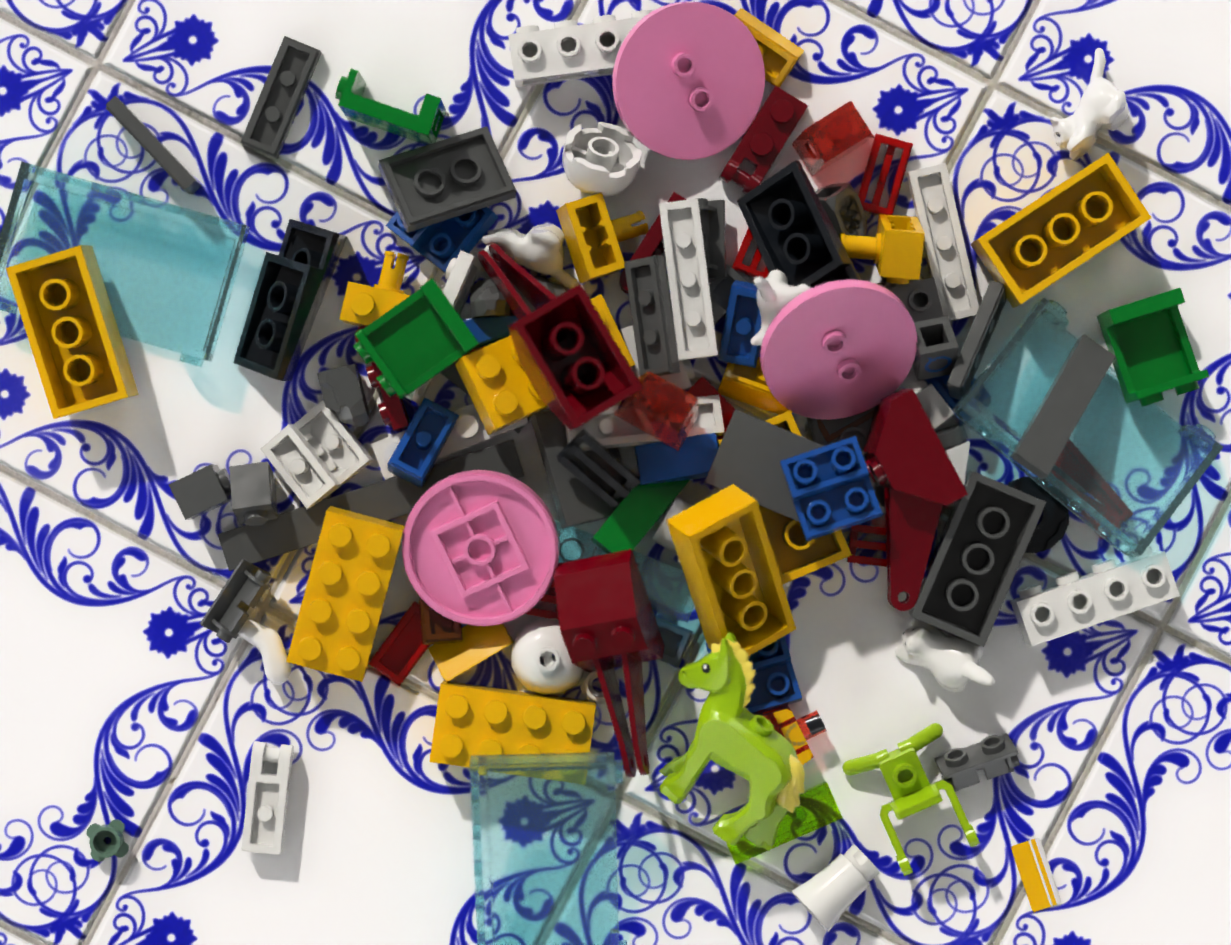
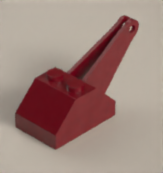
(562, 344)
(917, 482)
(608, 626)

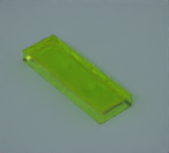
(815, 811)

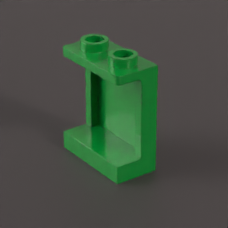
(419, 128)
(415, 340)
(1151, 348)

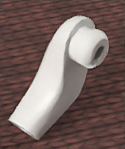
(271, 650)

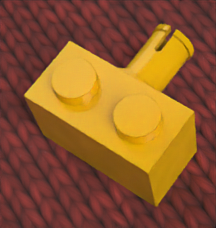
(595, 237)
(894, 249)
(367, 303)

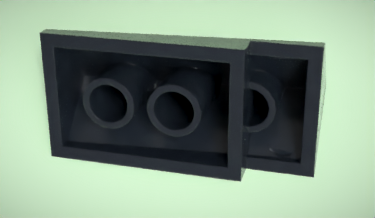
(795, 230)
(288, 300)

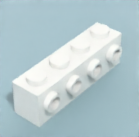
(568, 49)
(1094, 597)

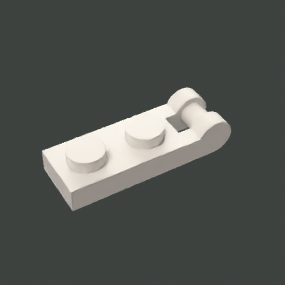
(267, 799)

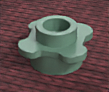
(99, 848)

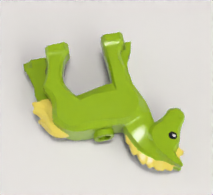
(738, 743)

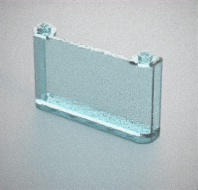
(160, 262)
(1122, 462)
(545, 848)

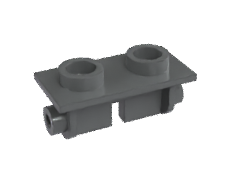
(714, 236)
(239, 594)
(993, 754)

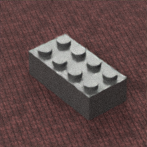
(977, 558)

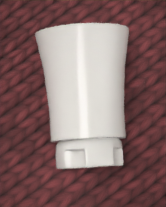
(836, 886)

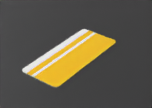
(1036, 874)

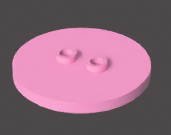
(688, 80)
(838, 349)
(480, 548)

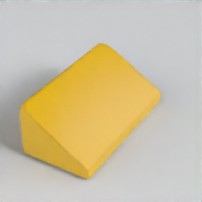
(777, 51)
(750, 387)
(476, 646)

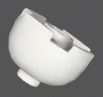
(600, 159)
(542, 640)

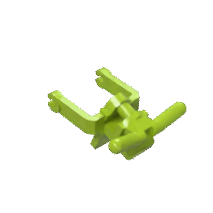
(909, 786)

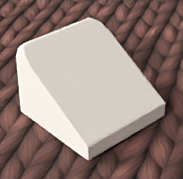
(934, 405)
(959, 457)

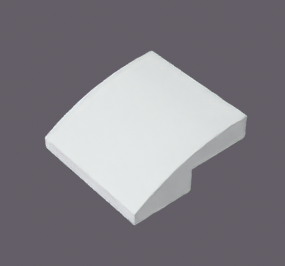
(316, 455)

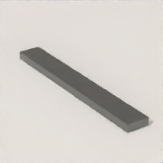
(380, 500)

